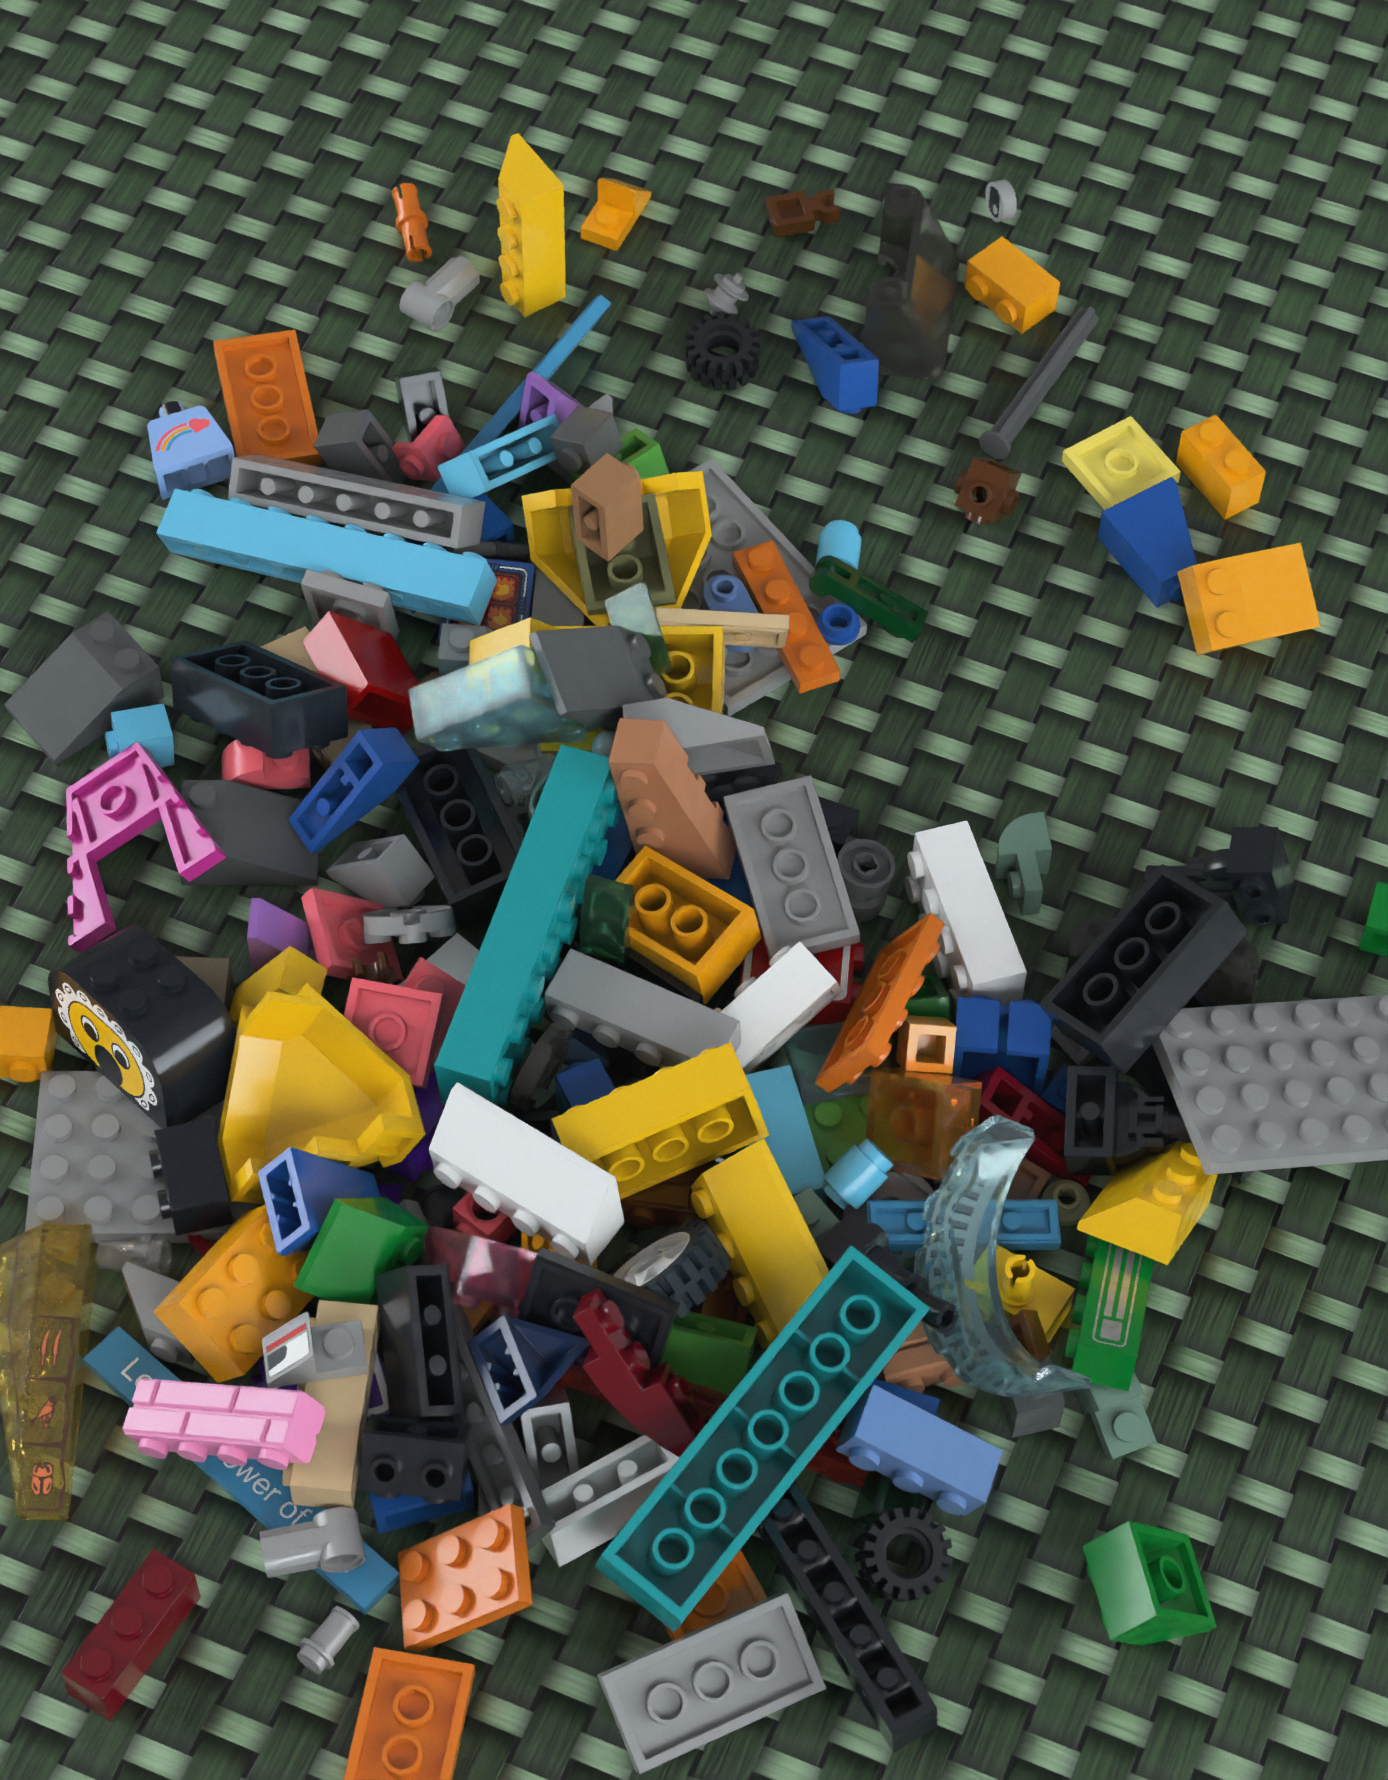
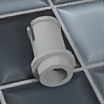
(327, 1640)

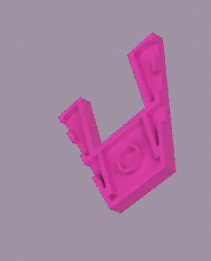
(109, 811)

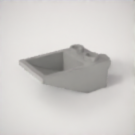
(709, 738)

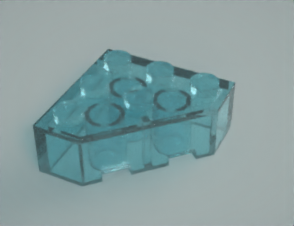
(491, 705)

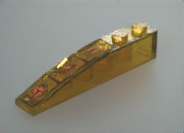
(43, 1341)

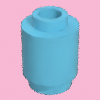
(841, 541)
(857, 1174)

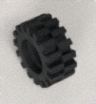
(722, 333)
(933, 1554)

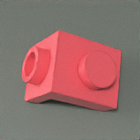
(432, 447)

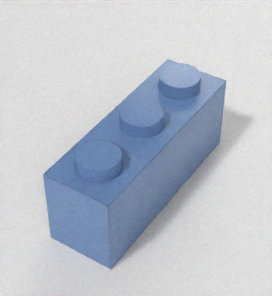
(919, 1451)

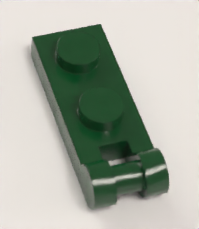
(867, 597)

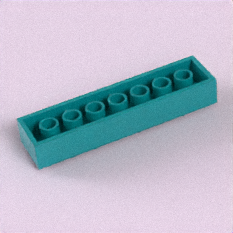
(530, 928)
(761, 1438)

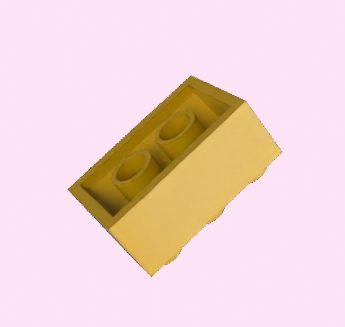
(1152, 1202)

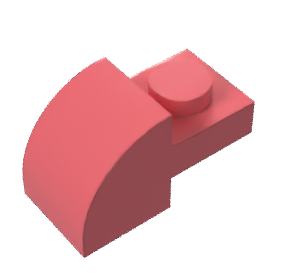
(255, 769)

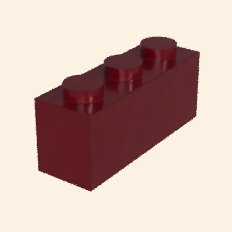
(131, 1634)

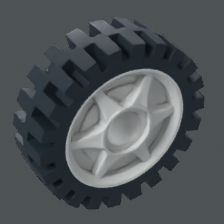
(678, 1264)

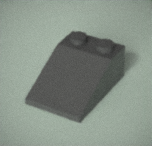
(596, 672)
(79, 686)
(252, 833)

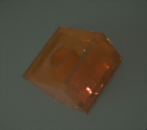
(920, 1118)

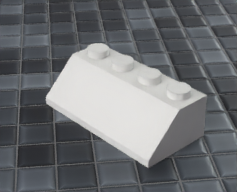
(525, 1176)

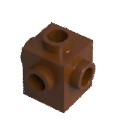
(1000, 485)

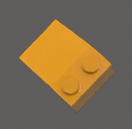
(1248, 598)

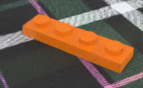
(775, 592)

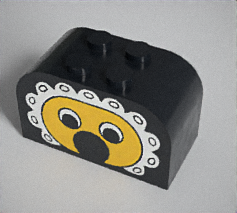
(146, 1025)

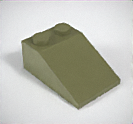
(637, 562)

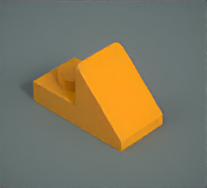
(614, 213)

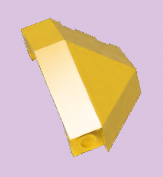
(683, 521)
(310, 1085)

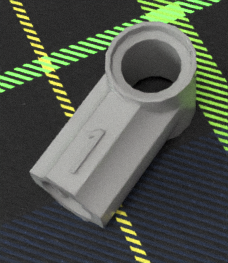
(434, 300)
(326, 1542)

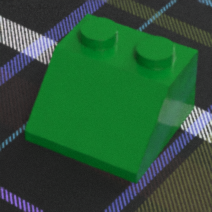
(356, 1244)
(1147, 1584)

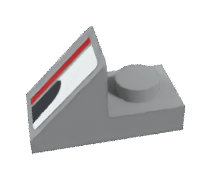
(316, 1353)

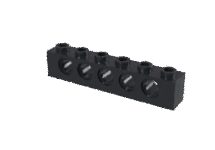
(847, 1621)

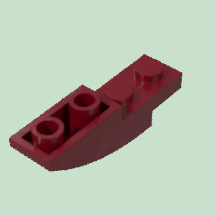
(650, 1399)

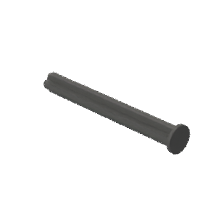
(1025, 402)

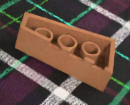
(667, 800)

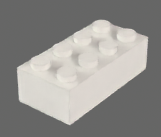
(976, 940)

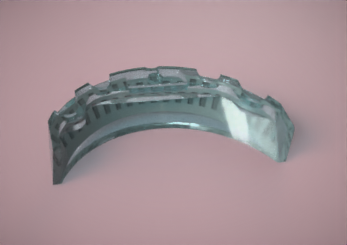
(961, 1266)

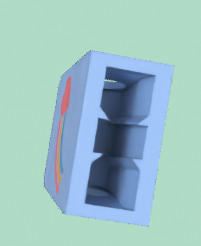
(188, 449)

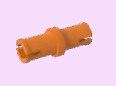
(411, 222)

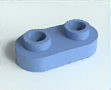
(735, 601)

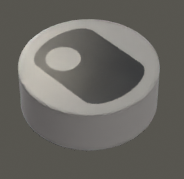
(1000, 200)

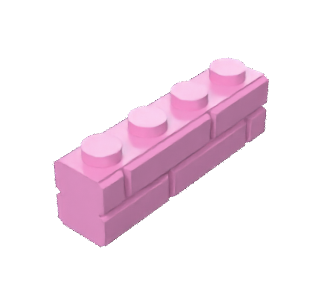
(224, 1422)

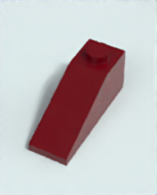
(1011, 1099)

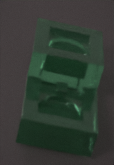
(606, 918)

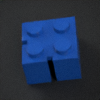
(1002, 1036)

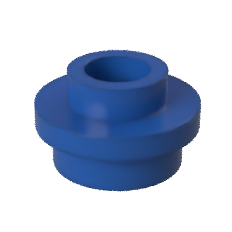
(839, 615)

